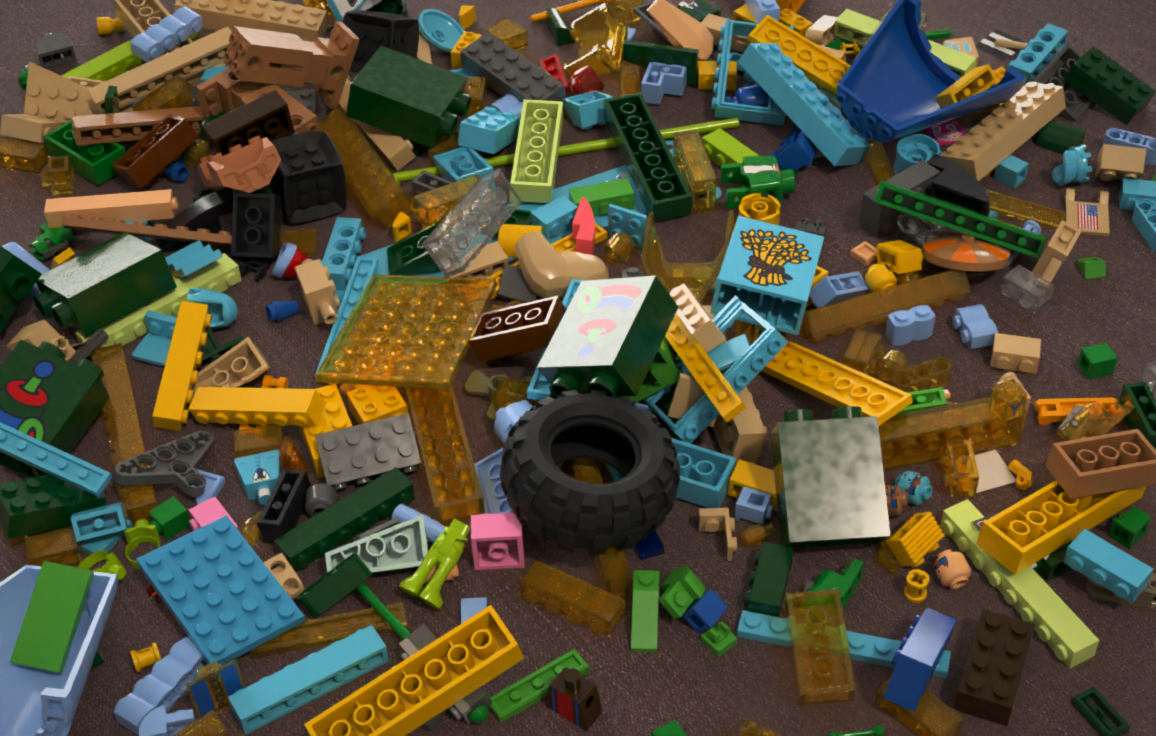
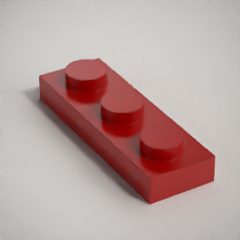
(553, 67)

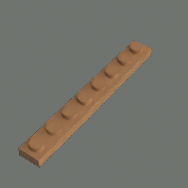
(140, 229)

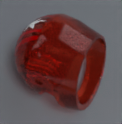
(585, 80)

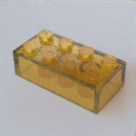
(819, 647)

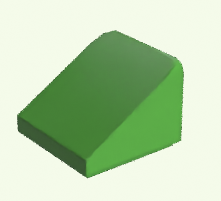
(1091, 267)

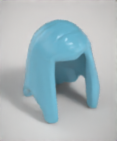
(220, 305)

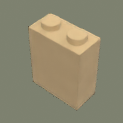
(28, 126)

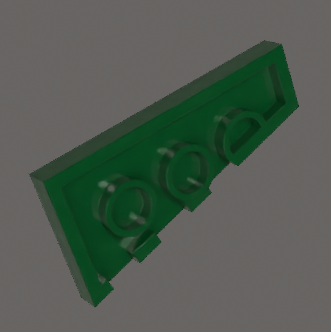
(642, 53)

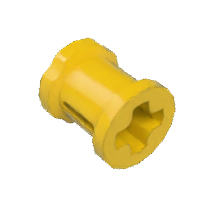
(912, 589)
(145, 657)

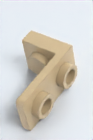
(719, 520)

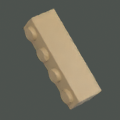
(696, 318)

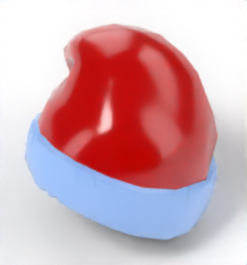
(287, 259)

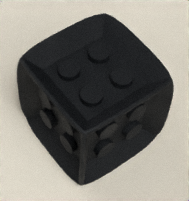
(378, 30)
(309, 177)

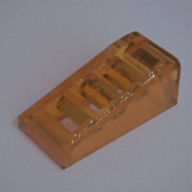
(291, 457)

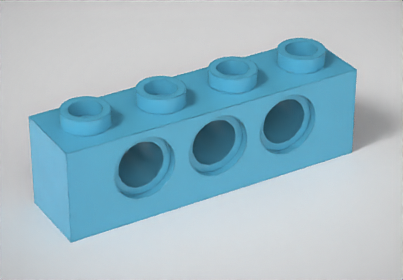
(1040, 51)
(343, 249)

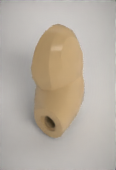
(551, 272)

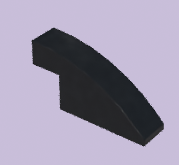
(958, 186)
(200, 215)

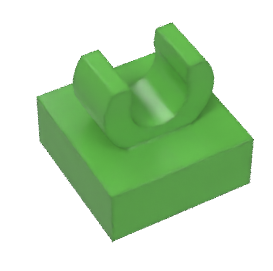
(719, 639)

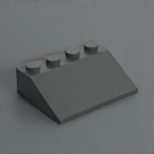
(1055, 73)

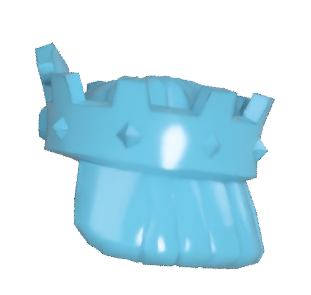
(1074, 167)

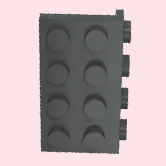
(368, 451)

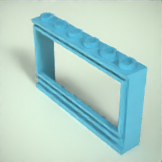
(767, 115)
(738, 375)

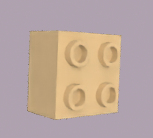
(1120, 162)

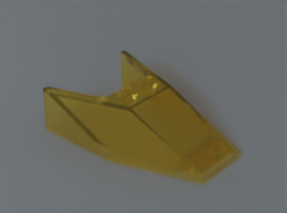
(696, 276)

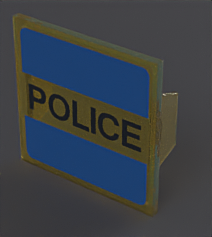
(214, 686)

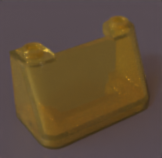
(600, 41)

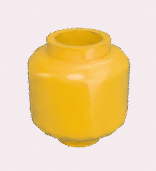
(880, 277)

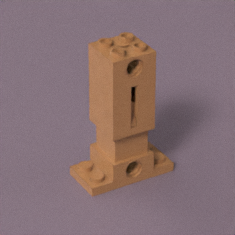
(290, 61)
(228, 93)

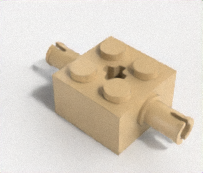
(318, 291)
(40, 332)

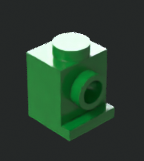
(1129, 527)

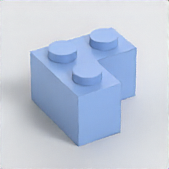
(662, 80)

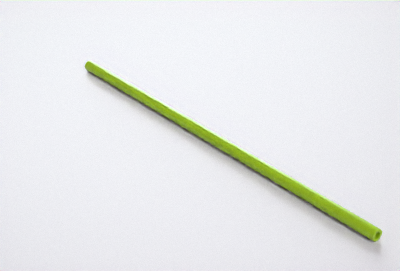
(583, 147)

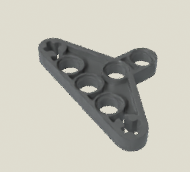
(162, 470)

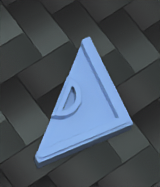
(213, 486)

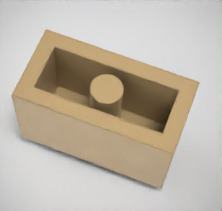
(1015, 353)

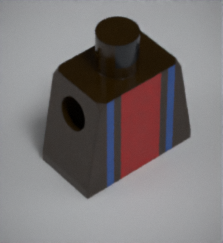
(574, 698)

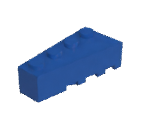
(918, 657)

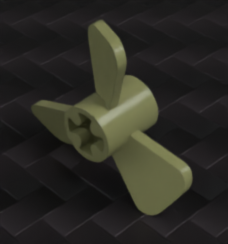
(481, 385)

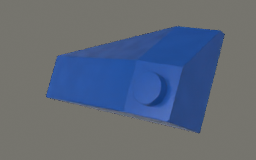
(795, 150)

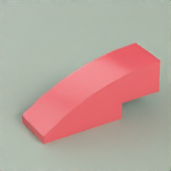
(584, 228)

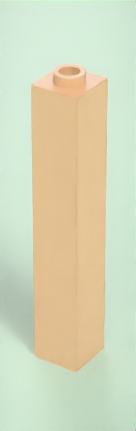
(122, 206)

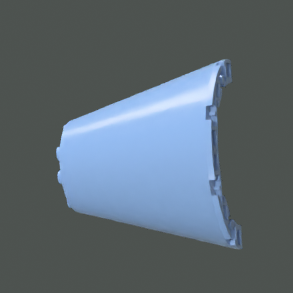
(41, 700)

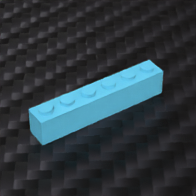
(308, 679)

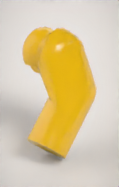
(1024, 475)

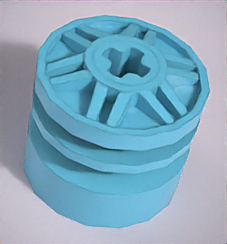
(914, 149)

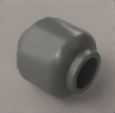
(319, 497)

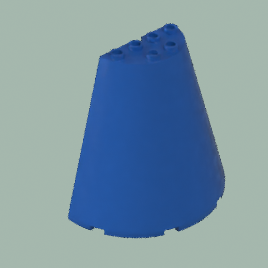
(897, 78)

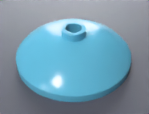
(439, 29)

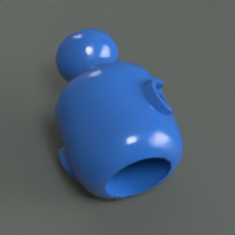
(750, 95)

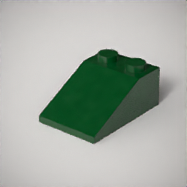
(410, 256)

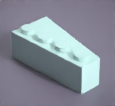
(387, 550)

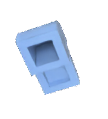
(161, 723)

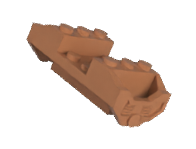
(241, 169)

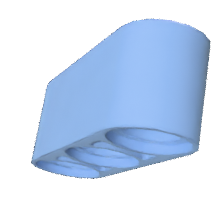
(1125, 138)

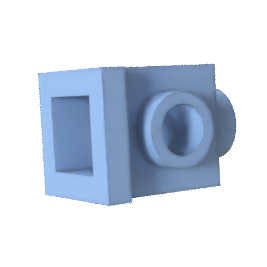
(754, 506)

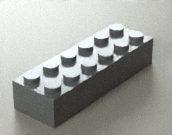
(509, 71)

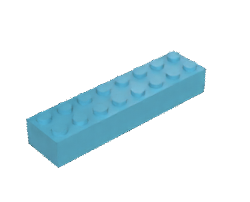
(804, 104)

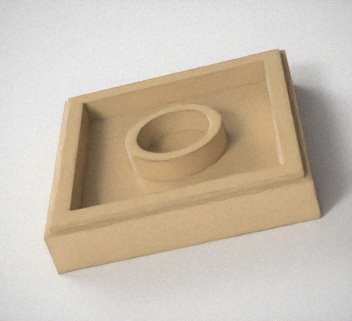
(685, 396)

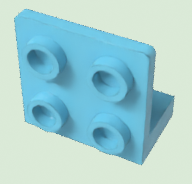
(628, 222)
(157, 341)

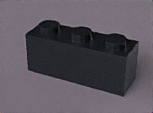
(284, 505)

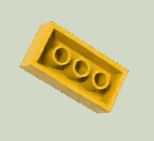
(332, 418)

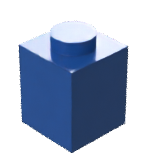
(705, 611)

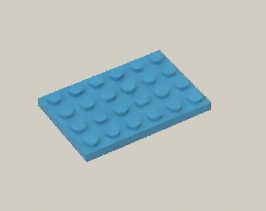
(220, 591)

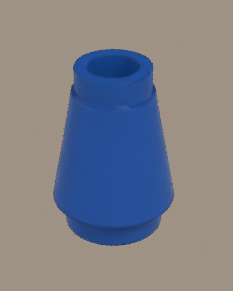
(176, 172)
(280, 310)

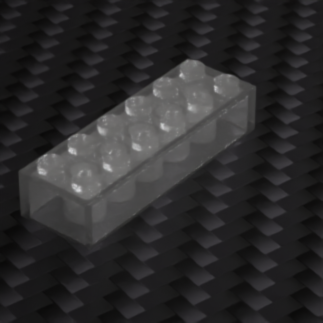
(472, 223)

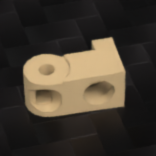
(285, 575)

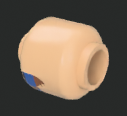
(952, 569)

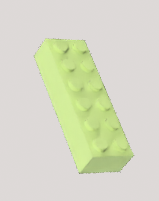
(537, 150)

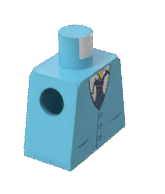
(259, 474)

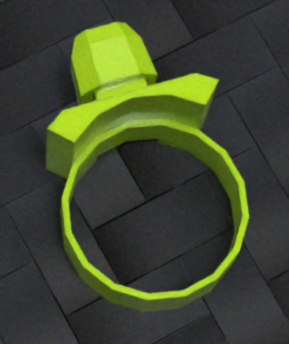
(139, 534)
(112, 566)

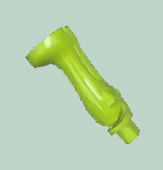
(446, 552)

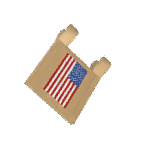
(1088, 216)

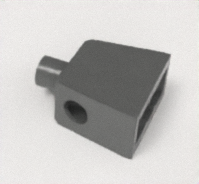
(55, 50)

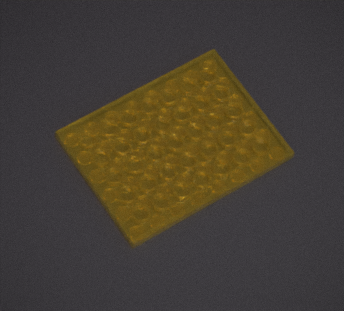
(407, 332)

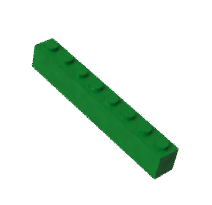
(960, 219)

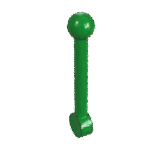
(877, 731)

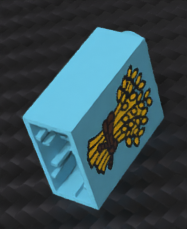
(768, 272)

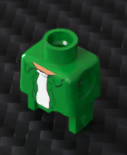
(757, 175)

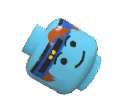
(915, 485)

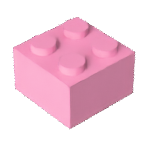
(497, 541)

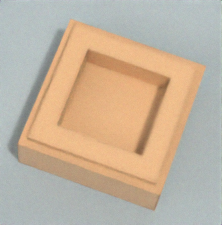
(864, 253)

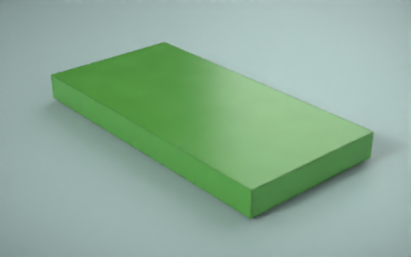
(52, 617)

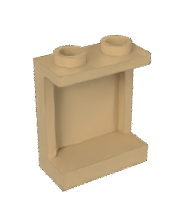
(1059, 247)

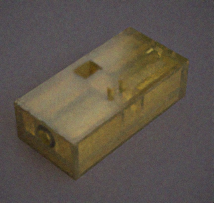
(695, 170)

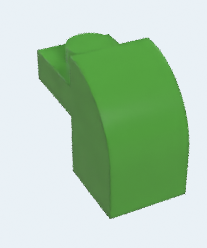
(680, 590)

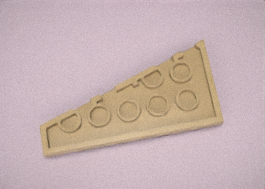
(57, 97)

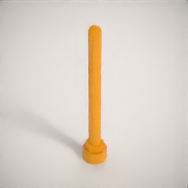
(567, 8)

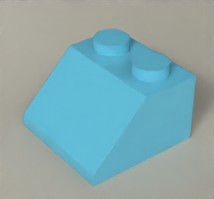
(586, 108)

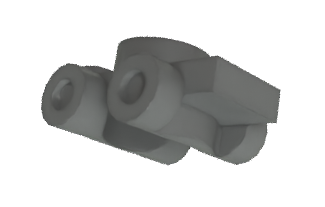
(815, 228)

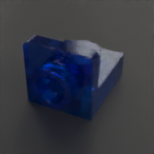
(649, 547)

